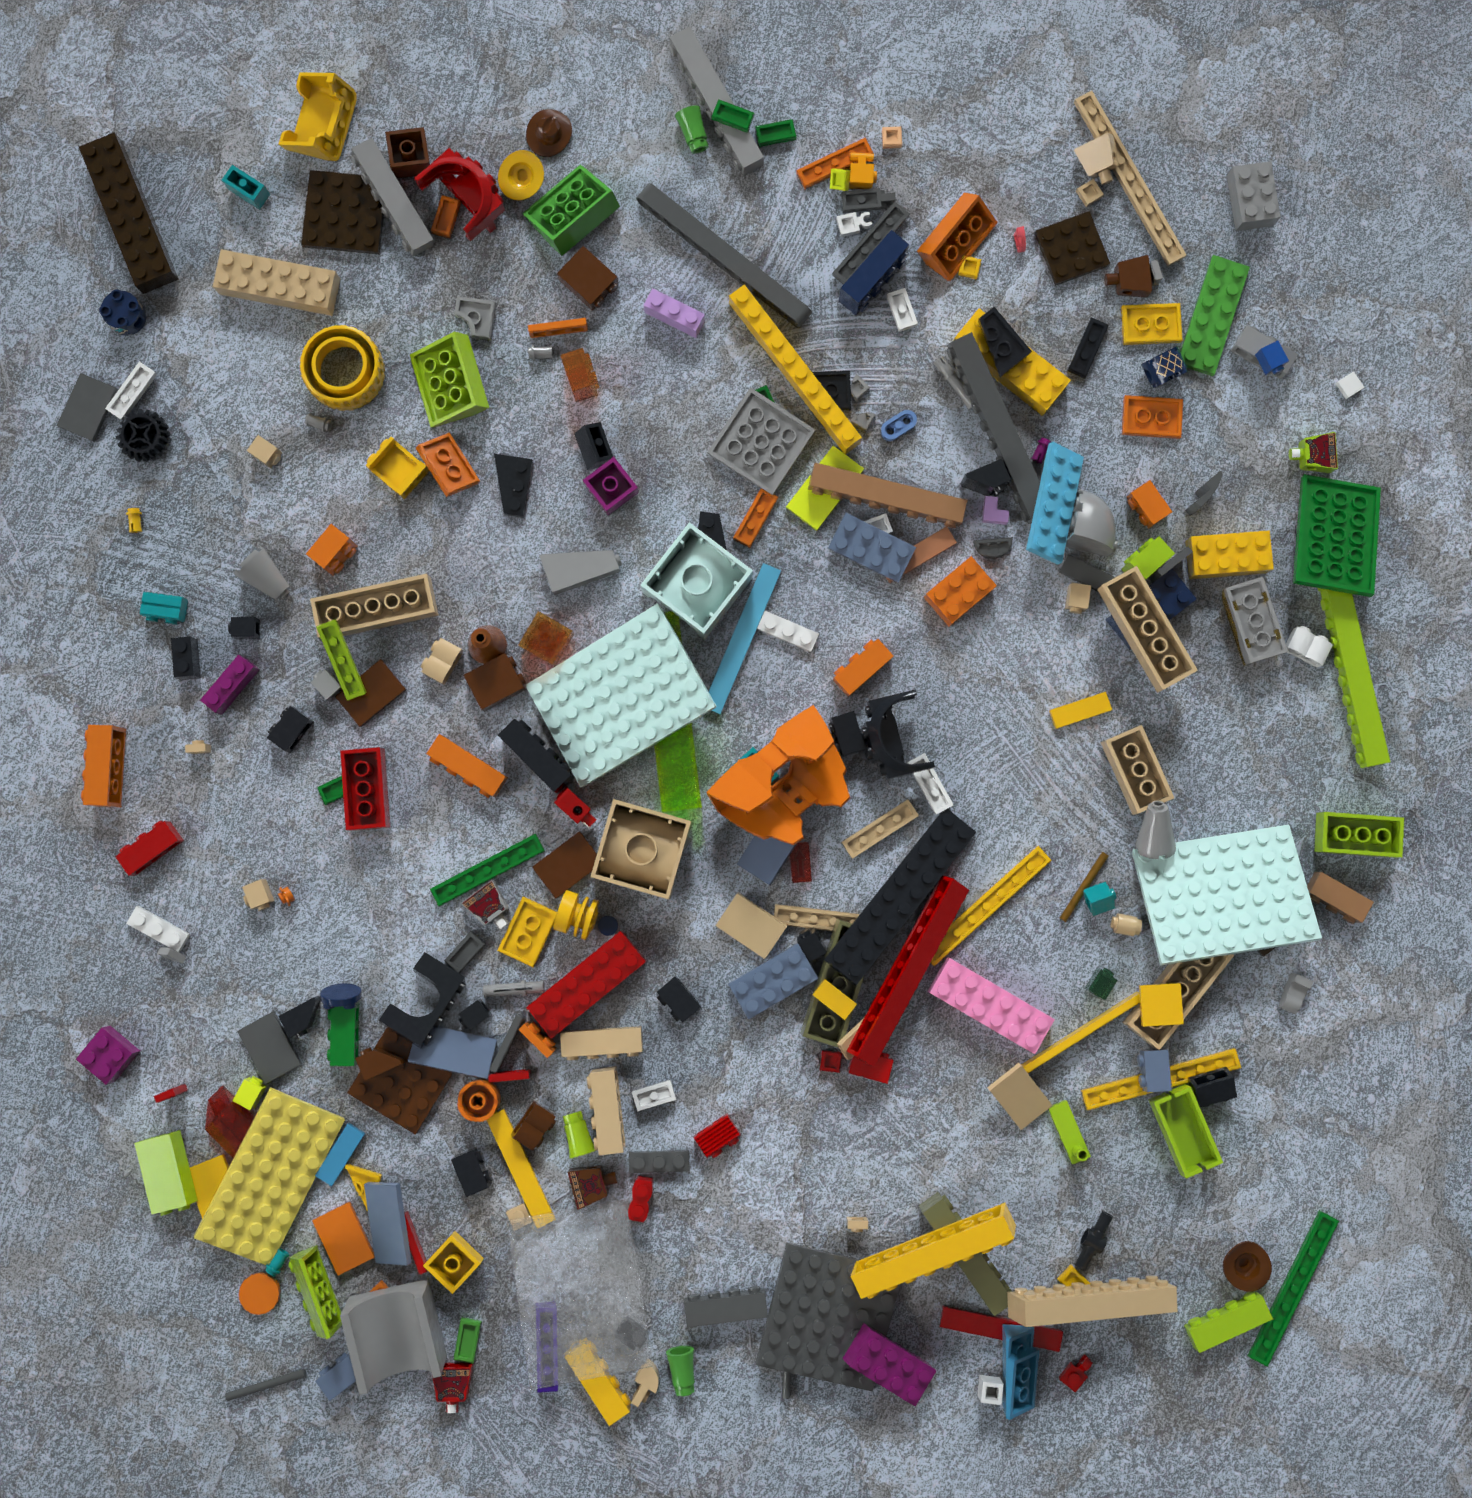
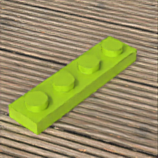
(341, 659)

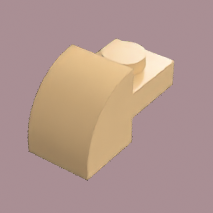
(648, 1379)

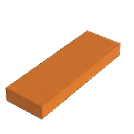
(558, 328)
(755, 518)

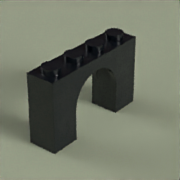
(419, 1029)

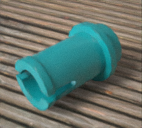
(277, 1262)

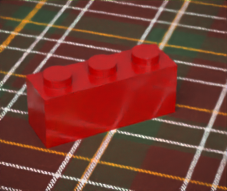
(149, 847)

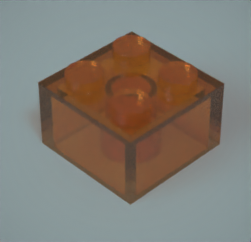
(578, 370)
(546, 639)

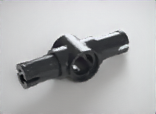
(1093, 1240)

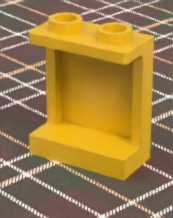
(397, 467)

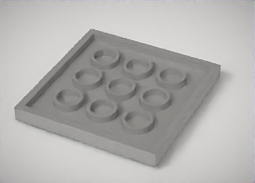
(761, 441)

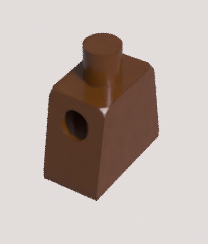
(1131, 277)

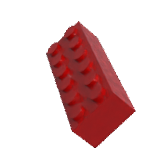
(586, 984)

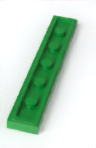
(487, 870)

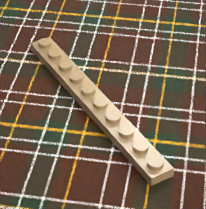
(1132, 182)

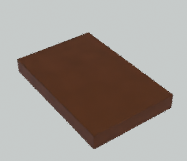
(381, 690)
(566, 864)

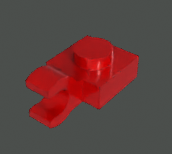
(1075, 1375)

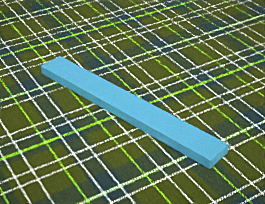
(743, 635)

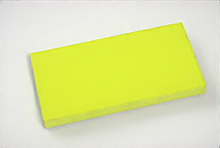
(816, 508)

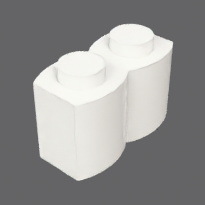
(1308, 646)

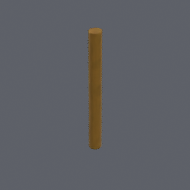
(1085, 884)

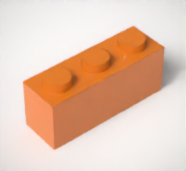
(862, 666)

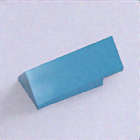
(1019, 1369)

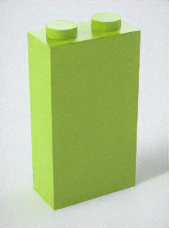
(166, 1173)

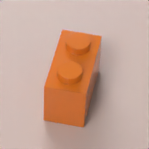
(1148, 504)

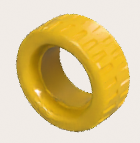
(358, 392)

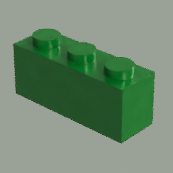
(343, 1036)

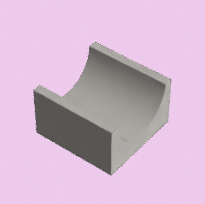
(393, 1333)

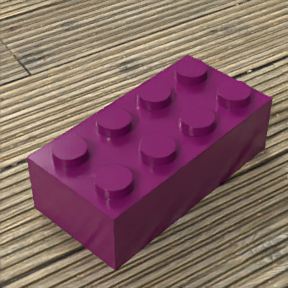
(889, 1364)

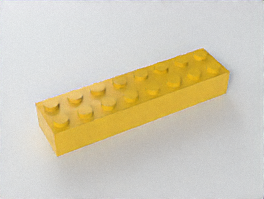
(933, 1251)

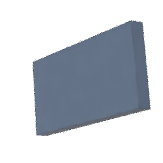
(456, 1053)
(387, 1223)

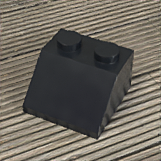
(987, 479)

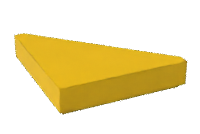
(360, 1177)

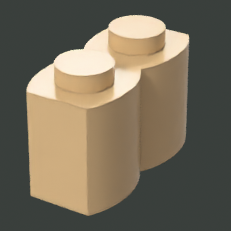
(442, 661)

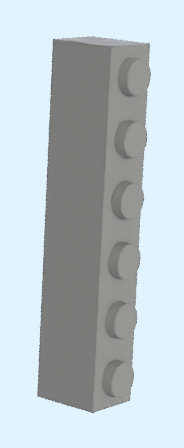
(391, 196)

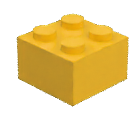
(453, 1262)

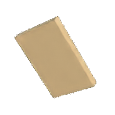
(751, 925)
(1019, 1096)

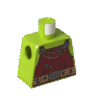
(1316, 453)

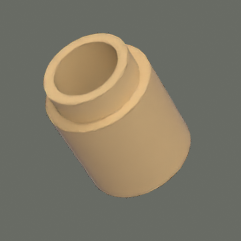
(1126, 924)

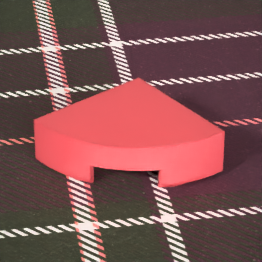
(1020, 239)

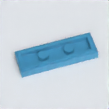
(340, 1154)

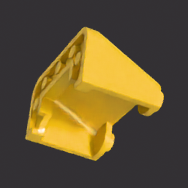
(323, 116)

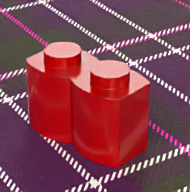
(640, 1202)

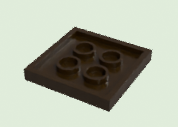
(1072, 248)

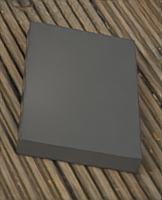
(86, 407)
(269, 1047)

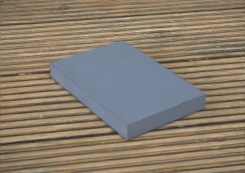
(765, 858)

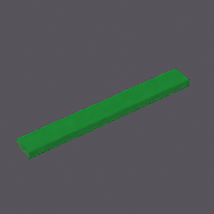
(1293, 1288)

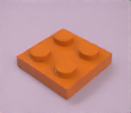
(543, 1044)

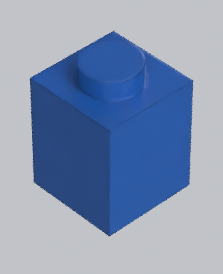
(1272, 358)

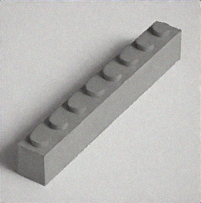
(710, 89)

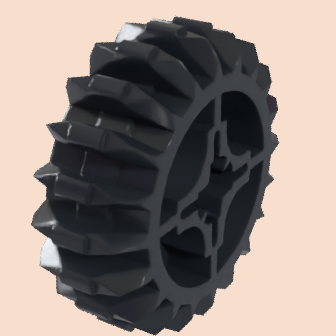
(130, 444)

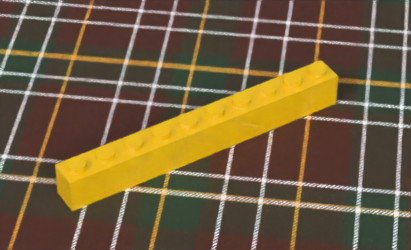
(794, 369)

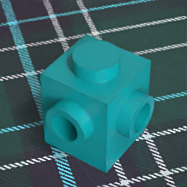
(1100, 898)

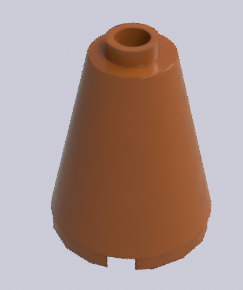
(486, 643)

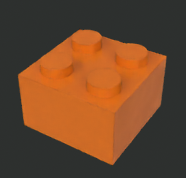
(332, 550)

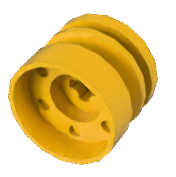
(576, 915)

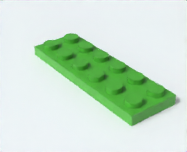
(1213, 314)

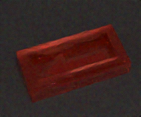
(800, 863)

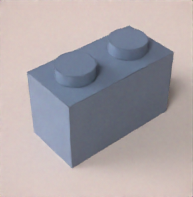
(1154, 1070)
(336, 1378)

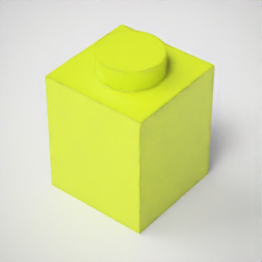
(250, 1092)

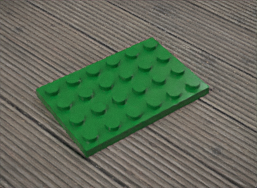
(1337, 535)

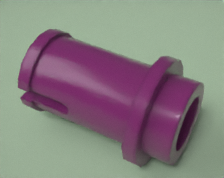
(1041, 450)

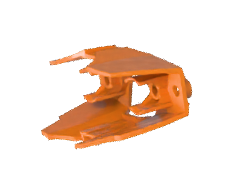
(814, 776)

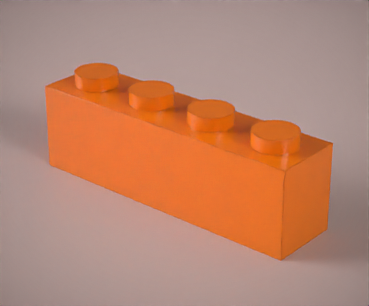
(467, 766)

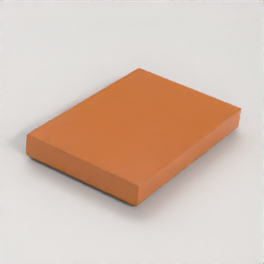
(1152, 417)
(447, 464)
(343, 1238)

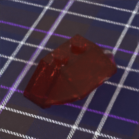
(227, 1120)

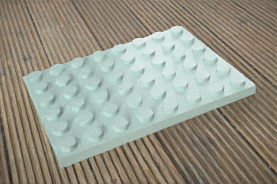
(620, 695)
(1227, 896)

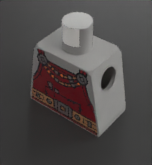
(488, 905)

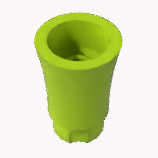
(577, 1135)

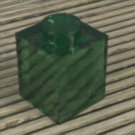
(1101, 983)

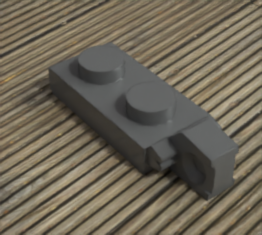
(866, 200)

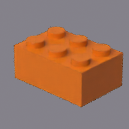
(960, 591)

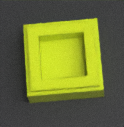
(840, 179)

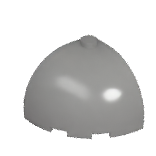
(1092, 525)

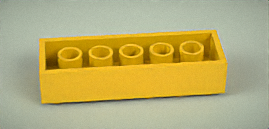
(1031, 379)

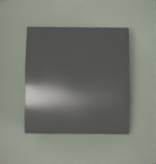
(1205, 493)

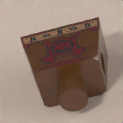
(590, 1184)

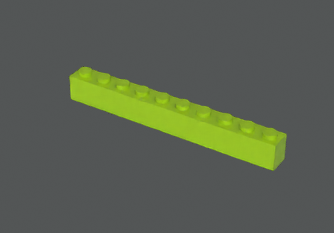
(1354, 678)

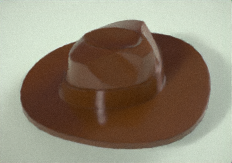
(548, 132)
(1247, 1266)

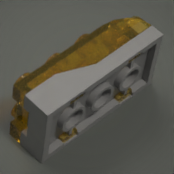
(1253, 621)

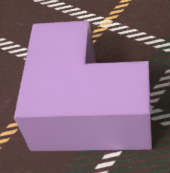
(992, 514)

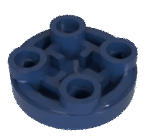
(340, 995)

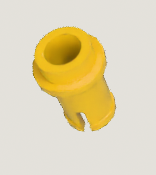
(134, 520)

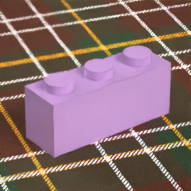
(674, 313)

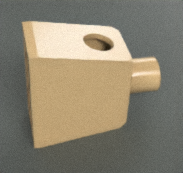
(1099, 157)

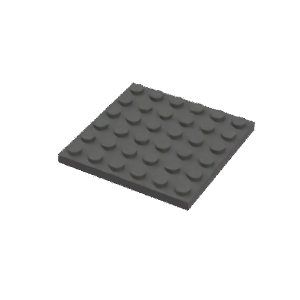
(818, 1316)

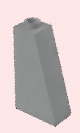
(576, 569)

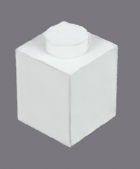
(990, 1390)

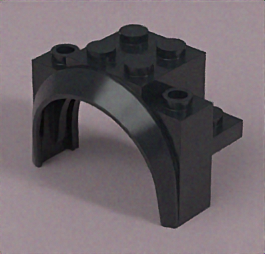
(884, 738)

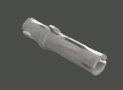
(955, 382)
(537, 987)

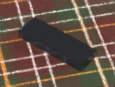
(1088, 347)

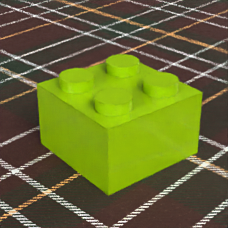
(1151, 557)

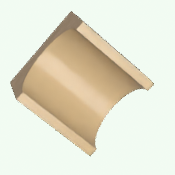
(641, 849)

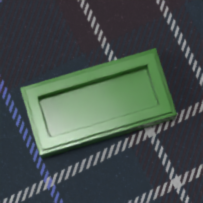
(467, 1340)

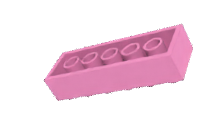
(991, 1005)

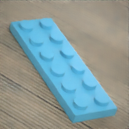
(1055, 503)

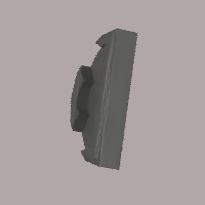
(993, 547)

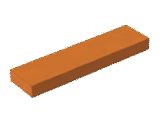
(821, 169)

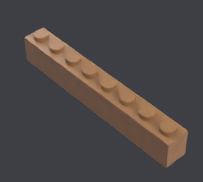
(887, 495)

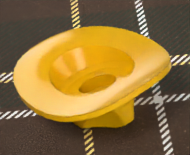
(520, 175)

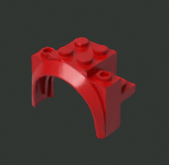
(471, 187)

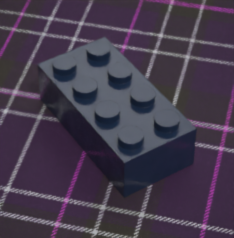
(873, 273)
(1171, 595)

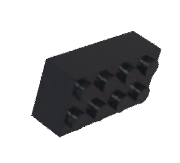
(533, 753)

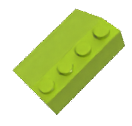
(449, 379)
(316, 1291)

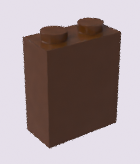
(588, 278)
(495, 682)

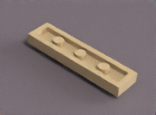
(880, 828)

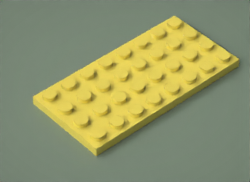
(269, 1177)

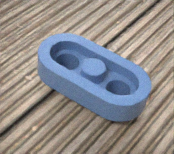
(897, 425)

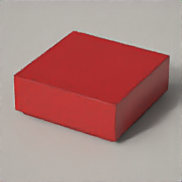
(830, 1061)

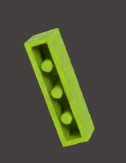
(1228, 1321)

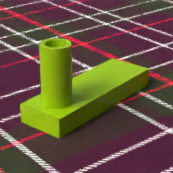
(1069, 1132)

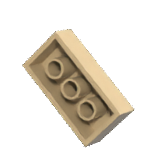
(1137, 769)
(607, 1110)

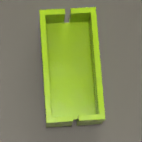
(1185, 1131)

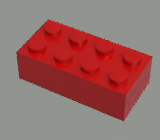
(365, 789)

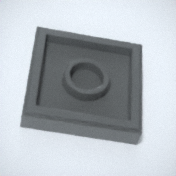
(1170, 564)

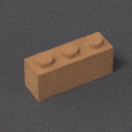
(1338, 898)

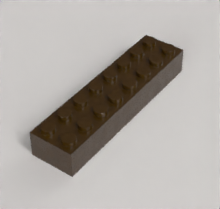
(128, 213)

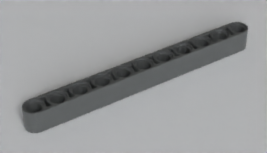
(724, 255)

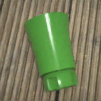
(692, 128)
(682, 1369)

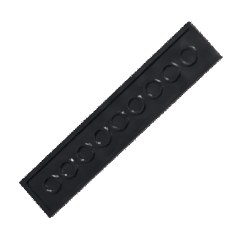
(899, 896)

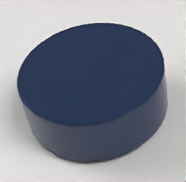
(608, 925)

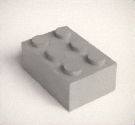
(1253, 196)

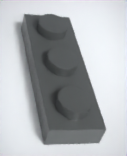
(659, 1161)

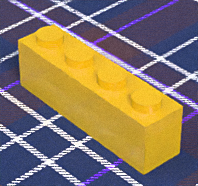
(608, 1397)

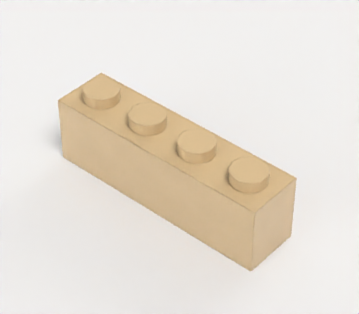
(601, 1042)

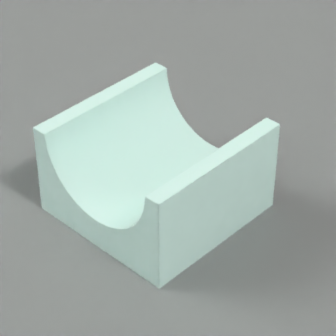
(697, 580)

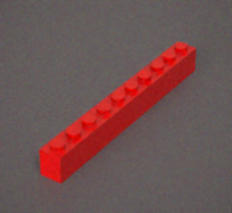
(907, 970)

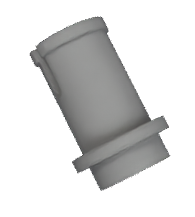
(540, 352)
(318, 422)

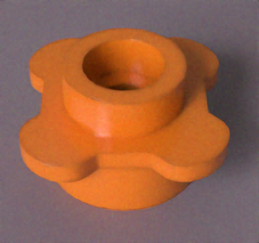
(286, 896)

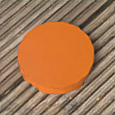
(259, 1293)

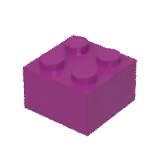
(610, 486)
(107, 1055)

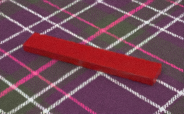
(991, 1327)

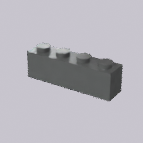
(725, 1307)

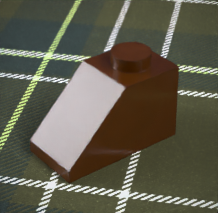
(376, 1062)

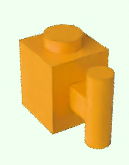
(862, 174)

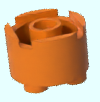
(482, 1111)

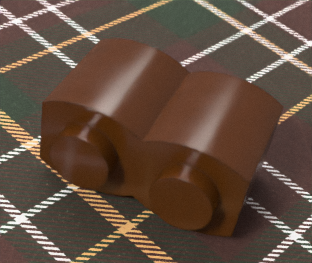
(533, 1126)

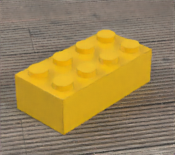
(1229, 554)

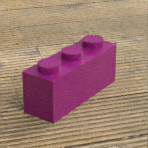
(229, 684)

